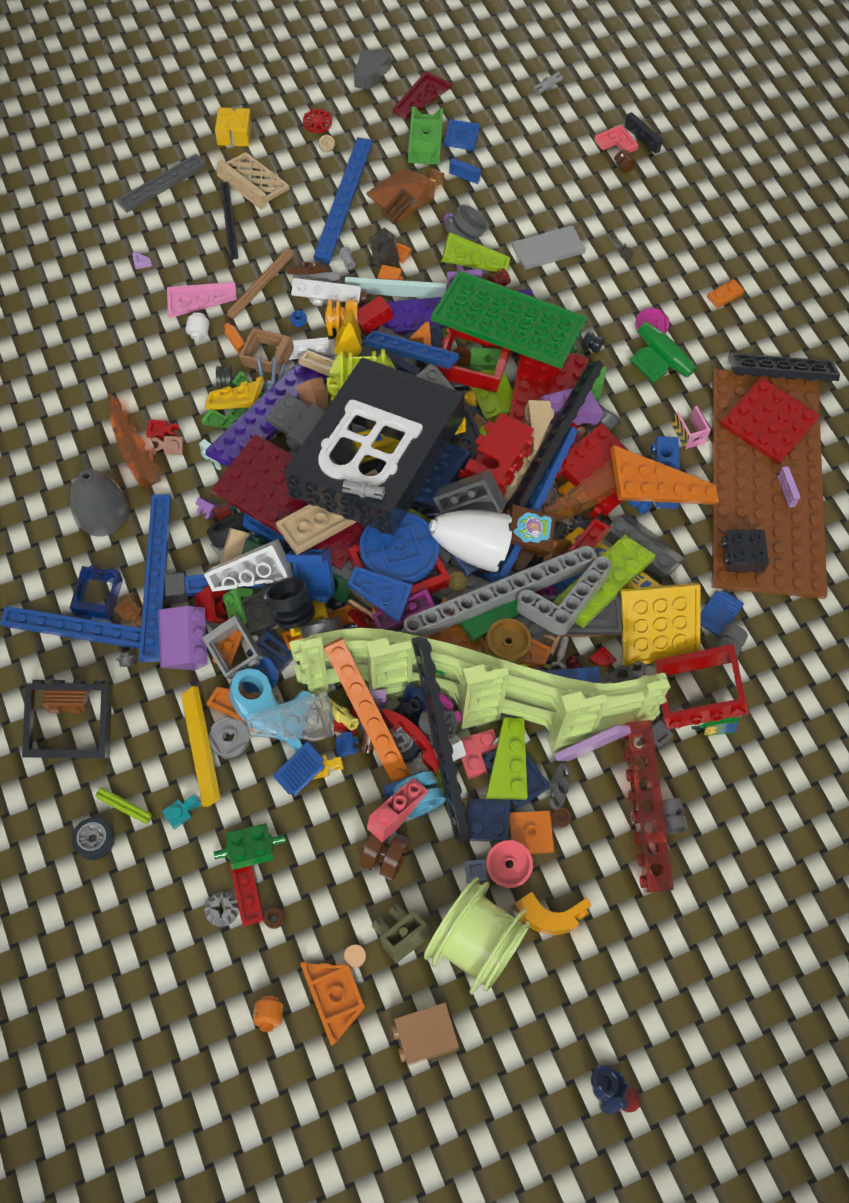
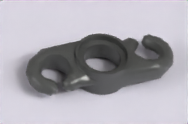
(632, 674)
(564, 786)

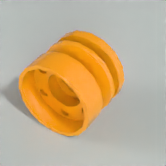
(335, 315)

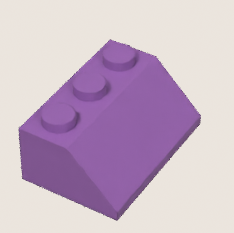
(181, 638)

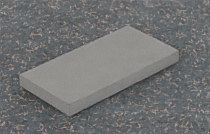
(548, 247)

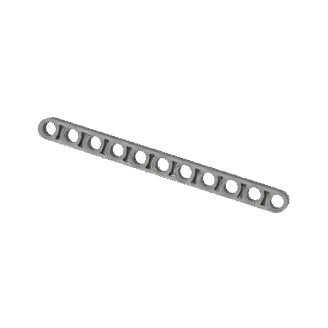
(493, 598)

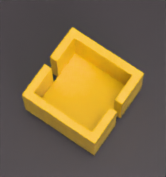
(233, 120)

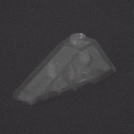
(298, 719)

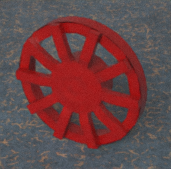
(317, 121)

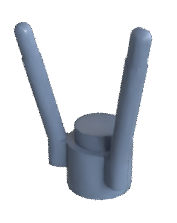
(269, 383)

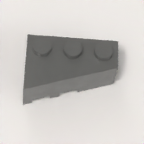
(471, 493)

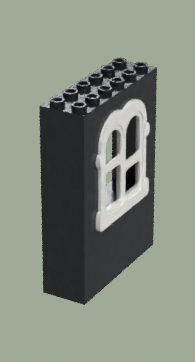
(387, 403)

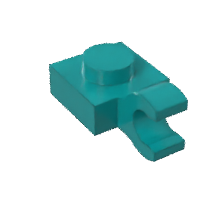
(179, 813)

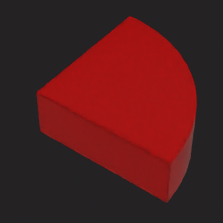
(602, 657)

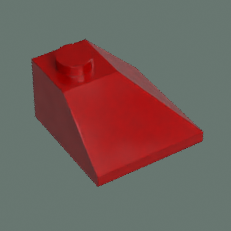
(213, 603)

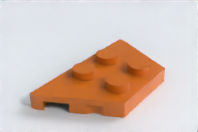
(334, 997)

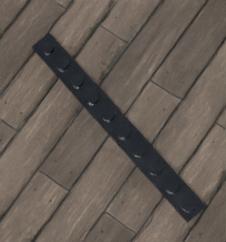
(555, 435)
(440, 732)

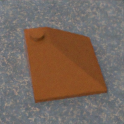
(415, 183)

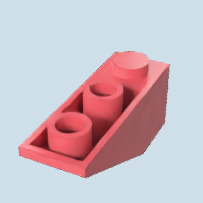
(396, 809)

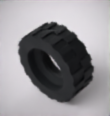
(219, 530)

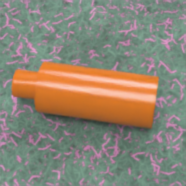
(234, 337)

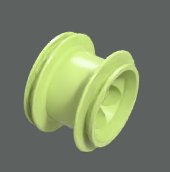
(477, 936)

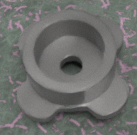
(126, 659)

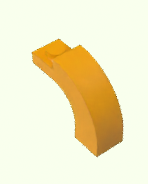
(551, 922)

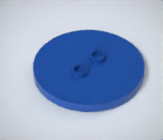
(406, 555)

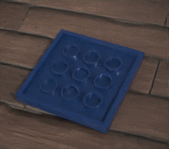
(444, 473)

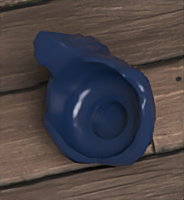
(610, 1089)

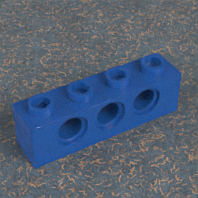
(670, 449)

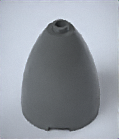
(97, 503)

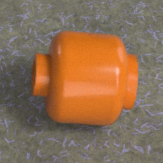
(268, 1013)

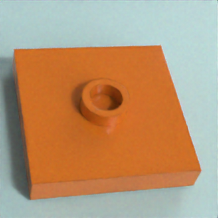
(533, 831)

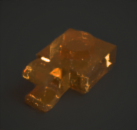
(129, 611)

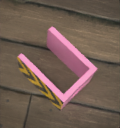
(683, 432)

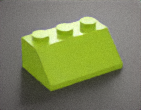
(494, 403)

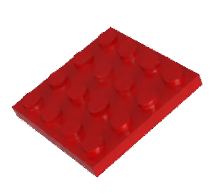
(770, 420)

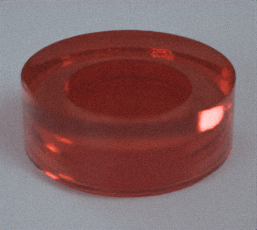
(633, 1100)

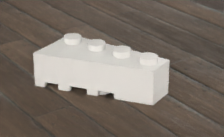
(254, 567)

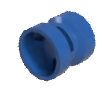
(642, 506)

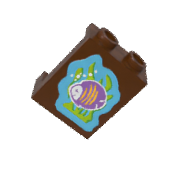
(531, 529)

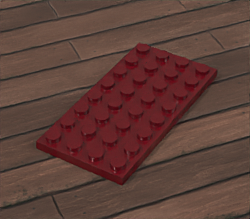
(259, 489)

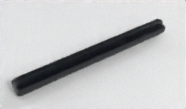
(229, 221)

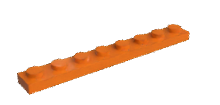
(366, 709)

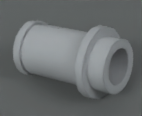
(345, 255)

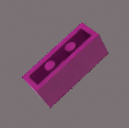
(415, 604)

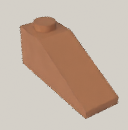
(313, 392)

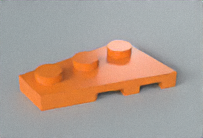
(220, 702)

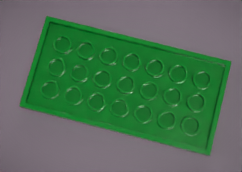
(509, 319)

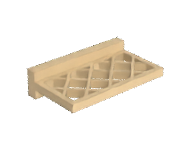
(244, 185)

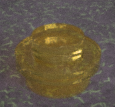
(458, 581)

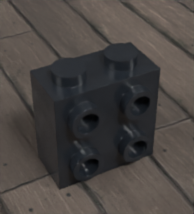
(745, 551)

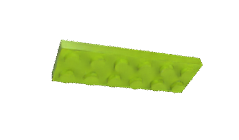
(627, 562)

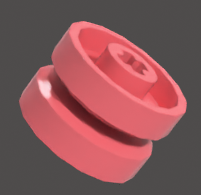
(521, 867)

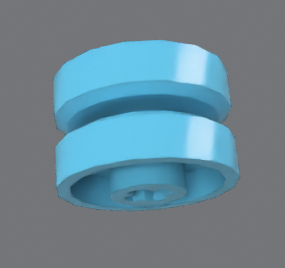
(432, 800)

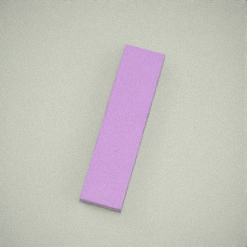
(593, 742)

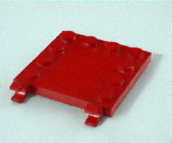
(586, 457)

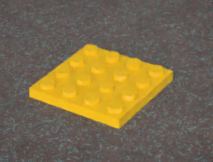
(659, 622)

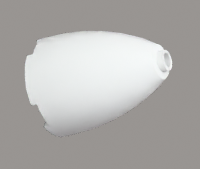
(474, 536)

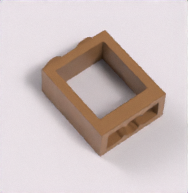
(257, 336)

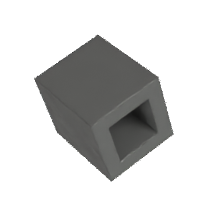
(175, 588)

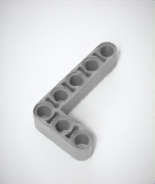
(571, 606)

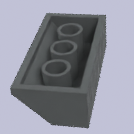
(666, 558)

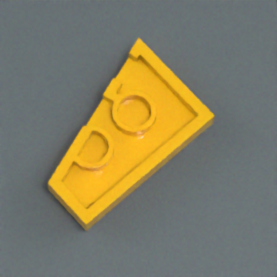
(238, 397)

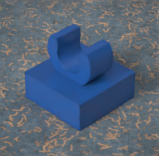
(344, 745)

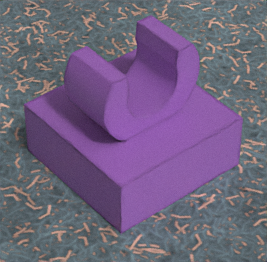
(206, 505)

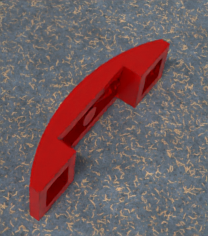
(396, 721)

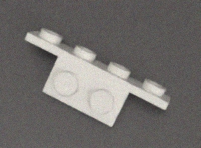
(320, 292)
(319, 345)

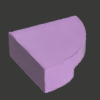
(141, 261)

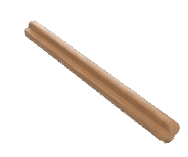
(260, 283)

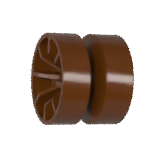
(389, 855)

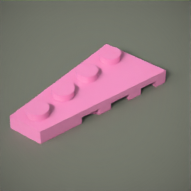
(197, 297)

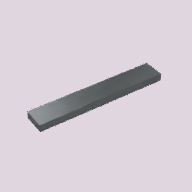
(161, 183)

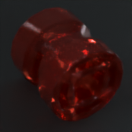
(500, 278)

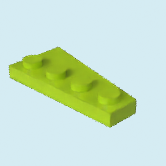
(470, 254)
(509, 767)

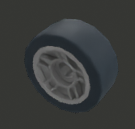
(91, 828)

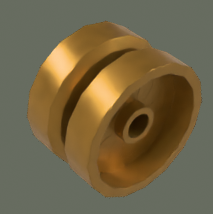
(508, 641)

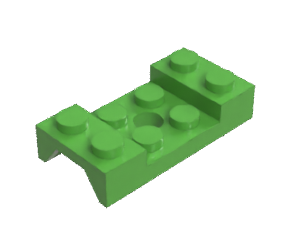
(425, 147)

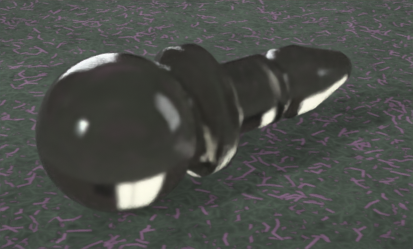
(625, 252)

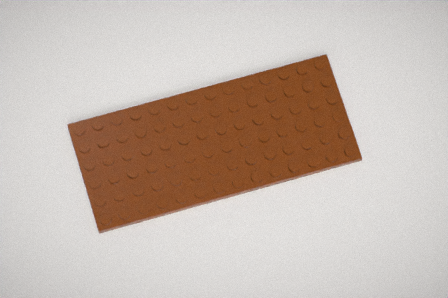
(755, 501)

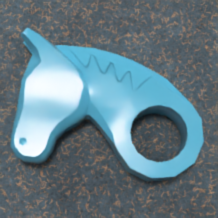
(266, 700)

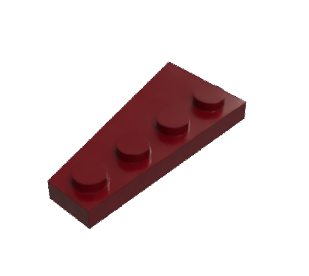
(422, 93)

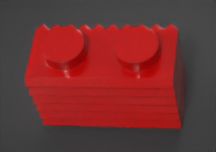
(373, 315)

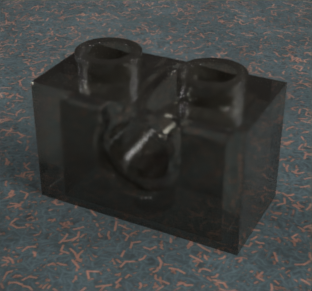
(384, 248)

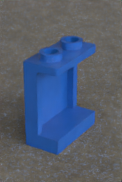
(316, 570)

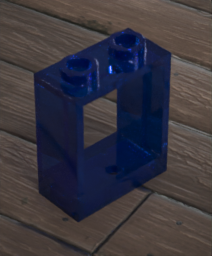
(94, 610)

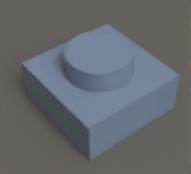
(475, 869)

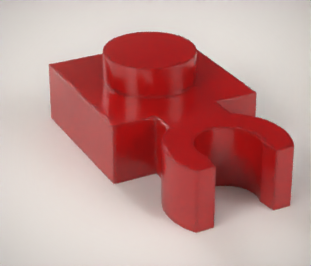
(160, 428)

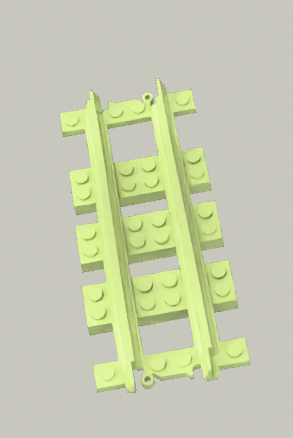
(485, 684)

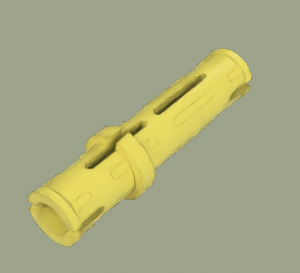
(342, 715)

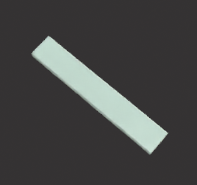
(398, 287)

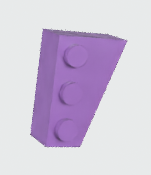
(588, 413)

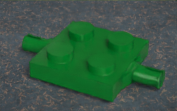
(249, 846)

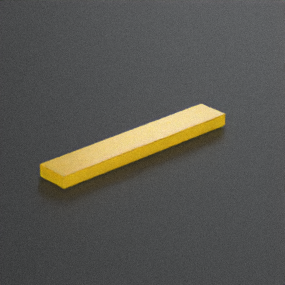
(200, 747)

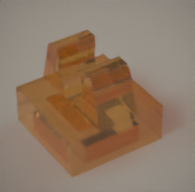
(437, 177)

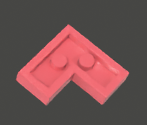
(616, 136)
(475, 747)

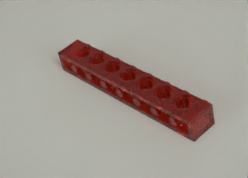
(663, 879)

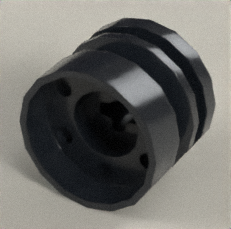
(290, 603)

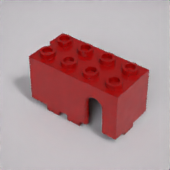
(502, 450)

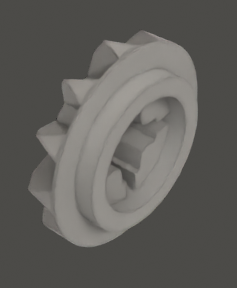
(228, 915)

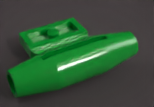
(659, 355)

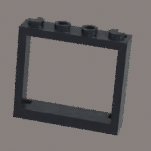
(105, 719)

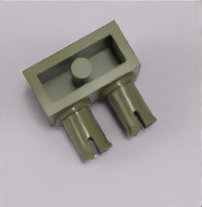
(403, 936)

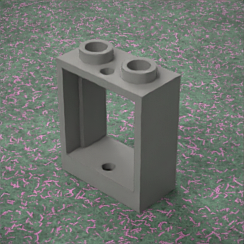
(221, 633)

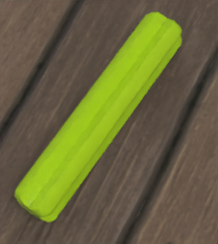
(123, 805)

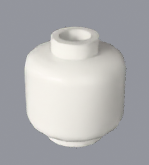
(197, 326)

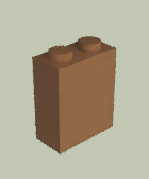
(425, 1034)

